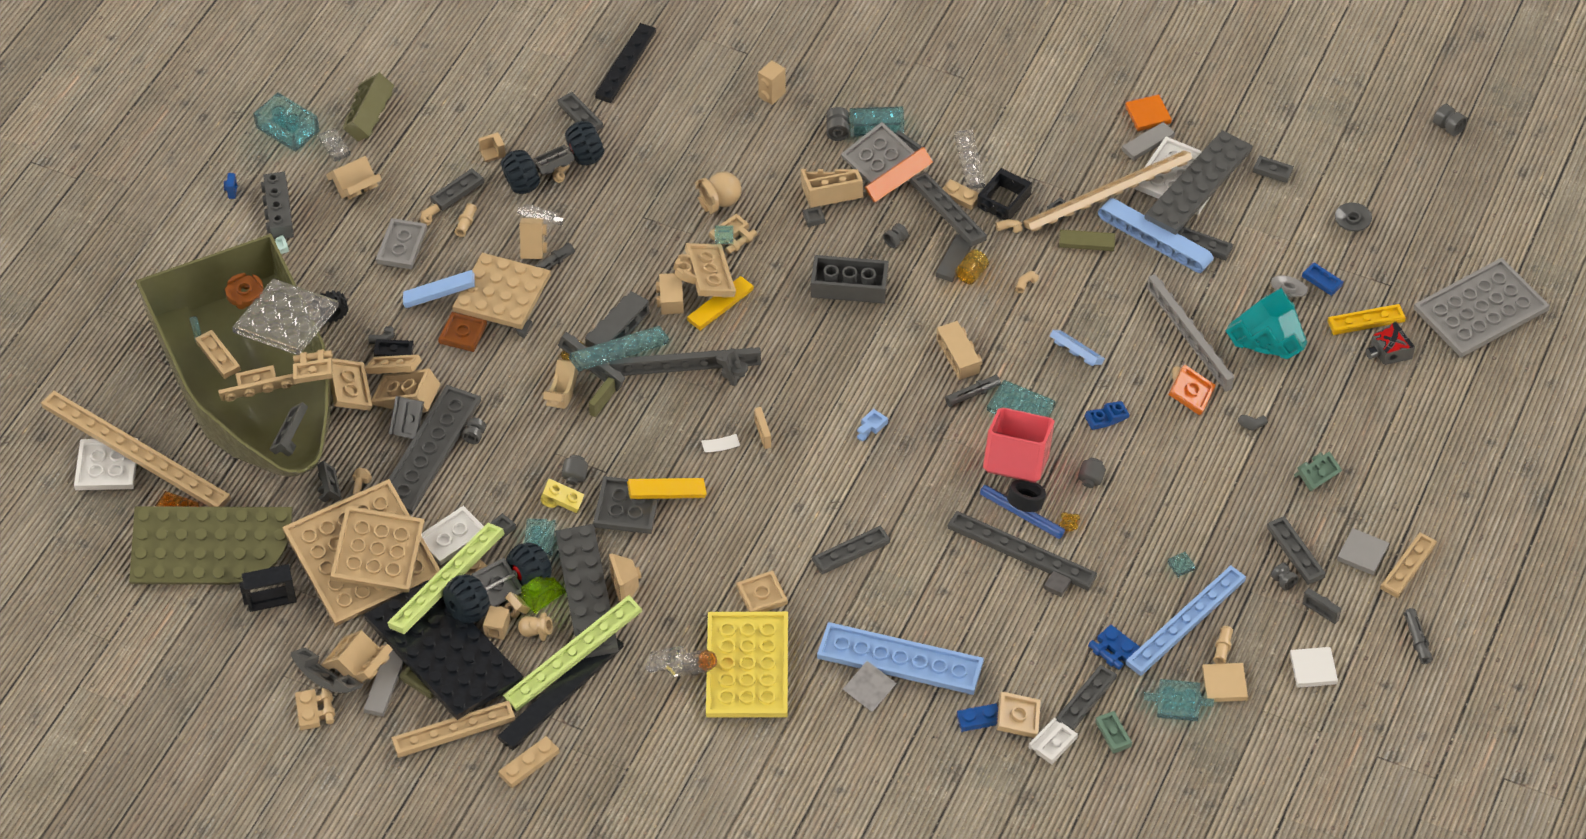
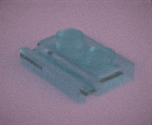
(541, 533)

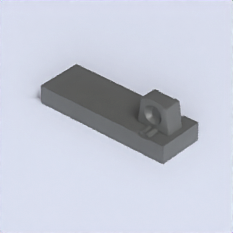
(283, 439)

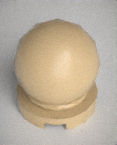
(720, 190)

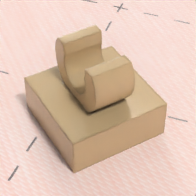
(517, 604)

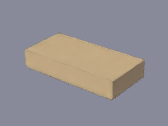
(762, 427)

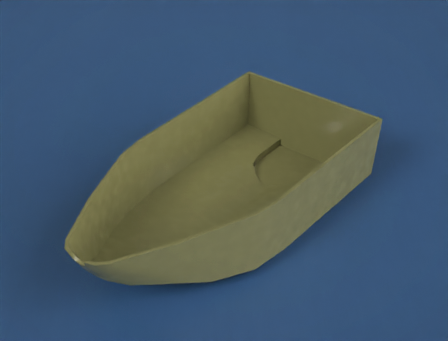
(247, 424)

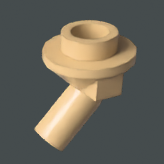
(360, 476)

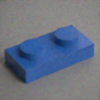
(978, 717)

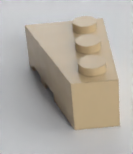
(831, 187)

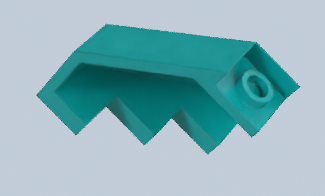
(1269, 327)

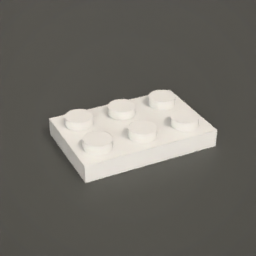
(451, 534)

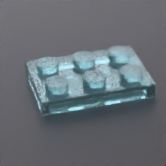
(1020, 399)

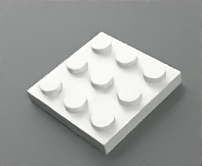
(102, 468)

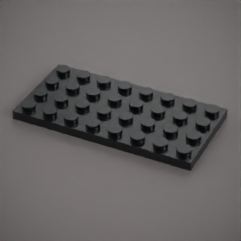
(447, 655)

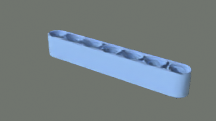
(1171, 245)

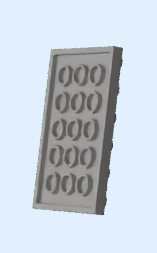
(1481, 307)

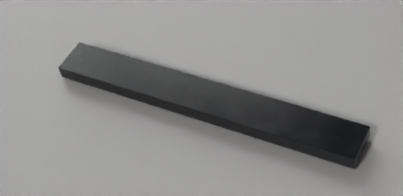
(552, 699)

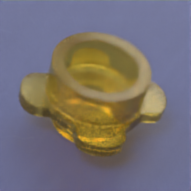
(1069, 525)

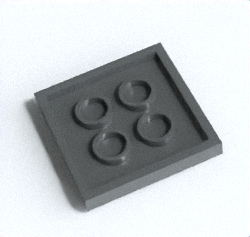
(621, 513)

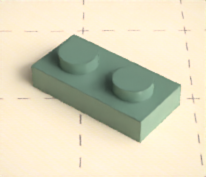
(1113, 732)

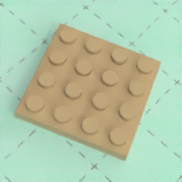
(502, 291)
(377, 549)

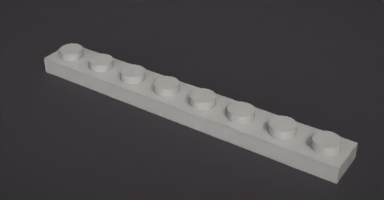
(1190, 333)

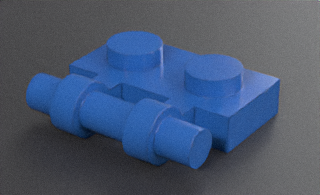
(1115, 642)

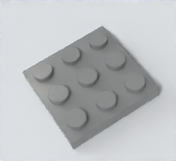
(876, 152)

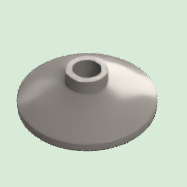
(1290, 285)

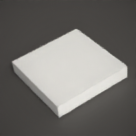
(1313, 667)

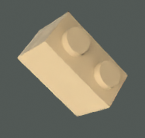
(772, 82)
(532, 238)
(670, 294)

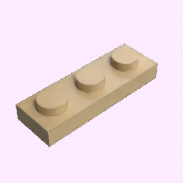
(218, 354)
(393, 364)
(529, 762)

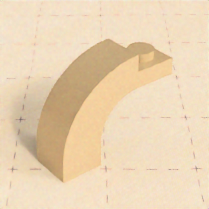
(562, 385)

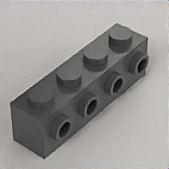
(278, 205)
(620, 320)

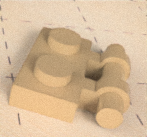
(739, 228)
(308, 370)
(307, 708)

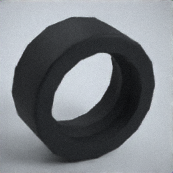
(1017, 497)

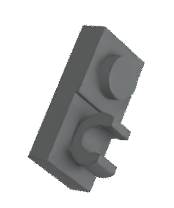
(330, 484)

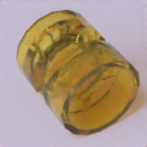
(972, 267)

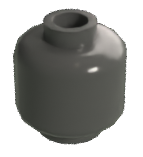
(574, 469)
(1092, 472)

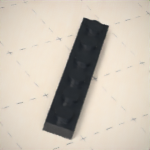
(625, 63)

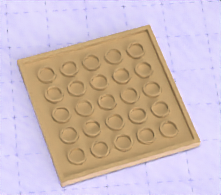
(316, 543)

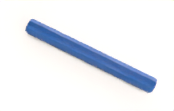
(1031, 517)

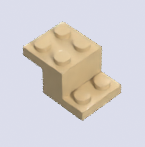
(354, 177)
(357, 656)

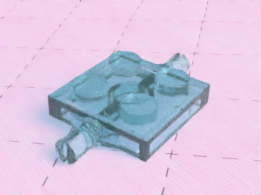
(1178, 700)

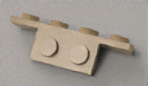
(255, 382)

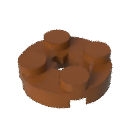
(240, 281)

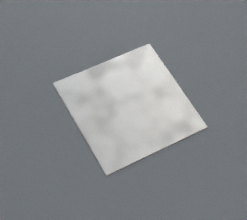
(869, 686)

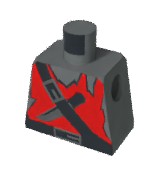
(1391, 345)

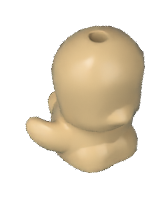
(532, 626)

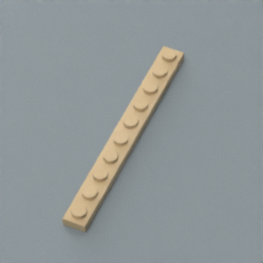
(1100, 194)

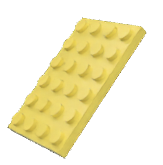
(749, 666)

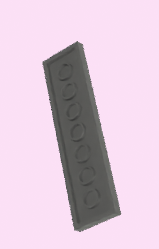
(1198, 182)
(432, 444)
(584, 581)

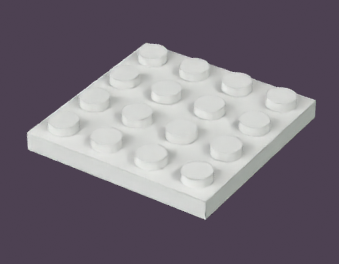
(1162, 182)

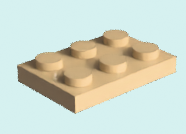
(350, 385)

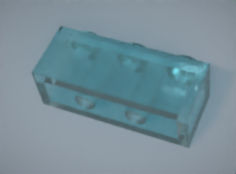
(865, 119)

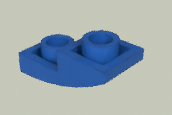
(1109, 415)

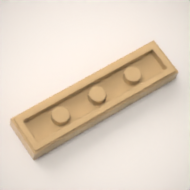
(1408, 565)

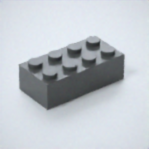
(849, 279)

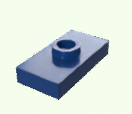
(1322, 279)

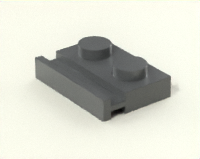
(406, 417)

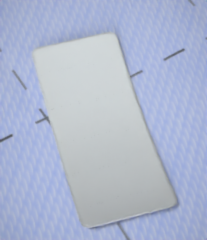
(721, 443)

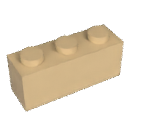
(958, 350)

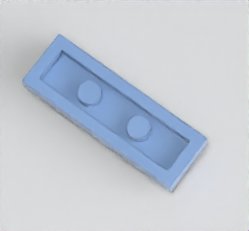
(1076, 348)

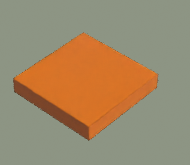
(1148, 112)
(1192, 389)

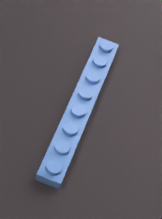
(1185, 620)

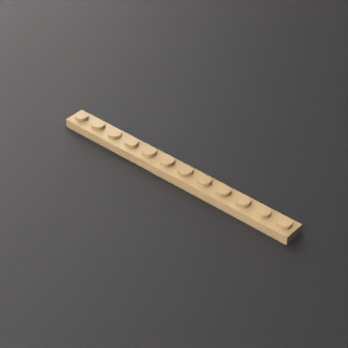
(135, 450)

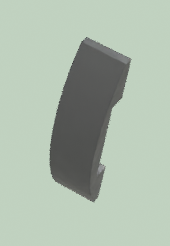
(308, 664)

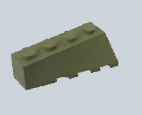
(368, 105)

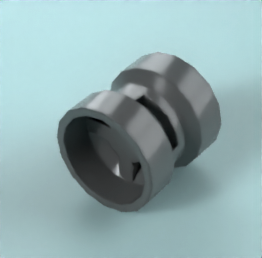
(894, 236)
(474, 429)
(1285, 577)

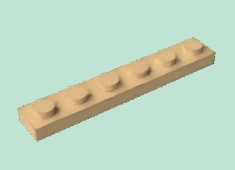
(453, 729)

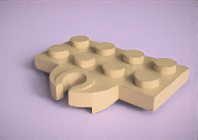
(707, 269)

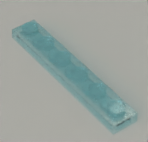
(618, 348)

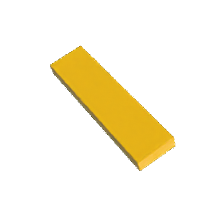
(718, 305)
(1366, 319)
(666, 488)

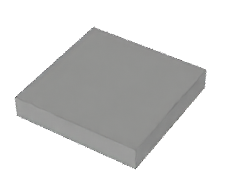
(1363, 551)

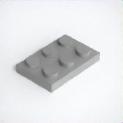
(401, 243)

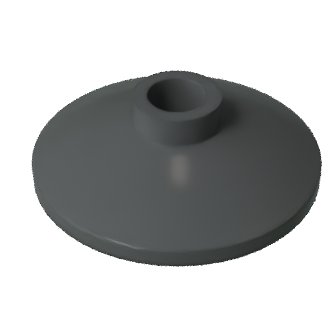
(1353, 216)

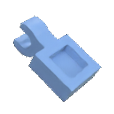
(872, 422)

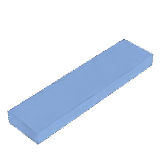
(438, 289)

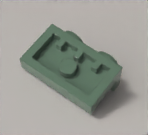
(1319, 471)

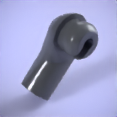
(387, 335)
(1252, 423)

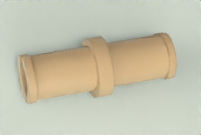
(465, 220)
(1223, 645)

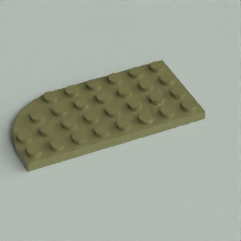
(205, 543)

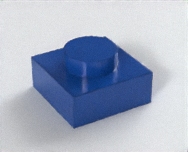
(230, 185)

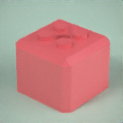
(1018, 444)

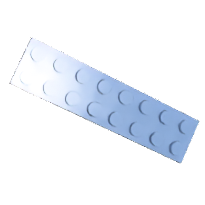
(901, 658)

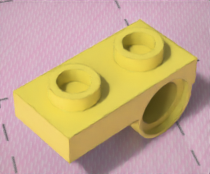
(561, 495)

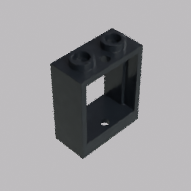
(1010, 182)
(270, 597)

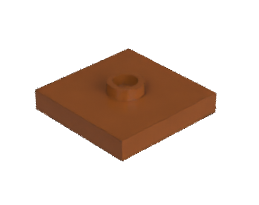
(462, 331)

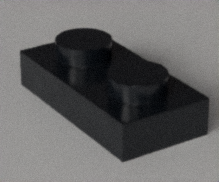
(393, 347)

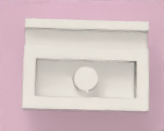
(1053, 741)

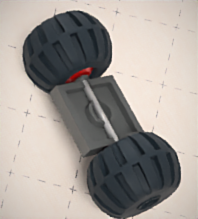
(583, 147)
(472, 595)

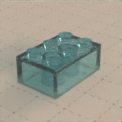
(286, 122)

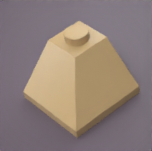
(624, 576)

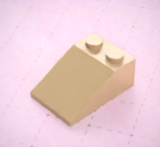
(416, 385)

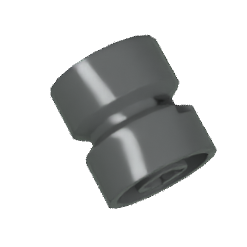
(1448, 118)
(837, 123)

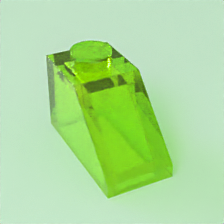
(541, 592)

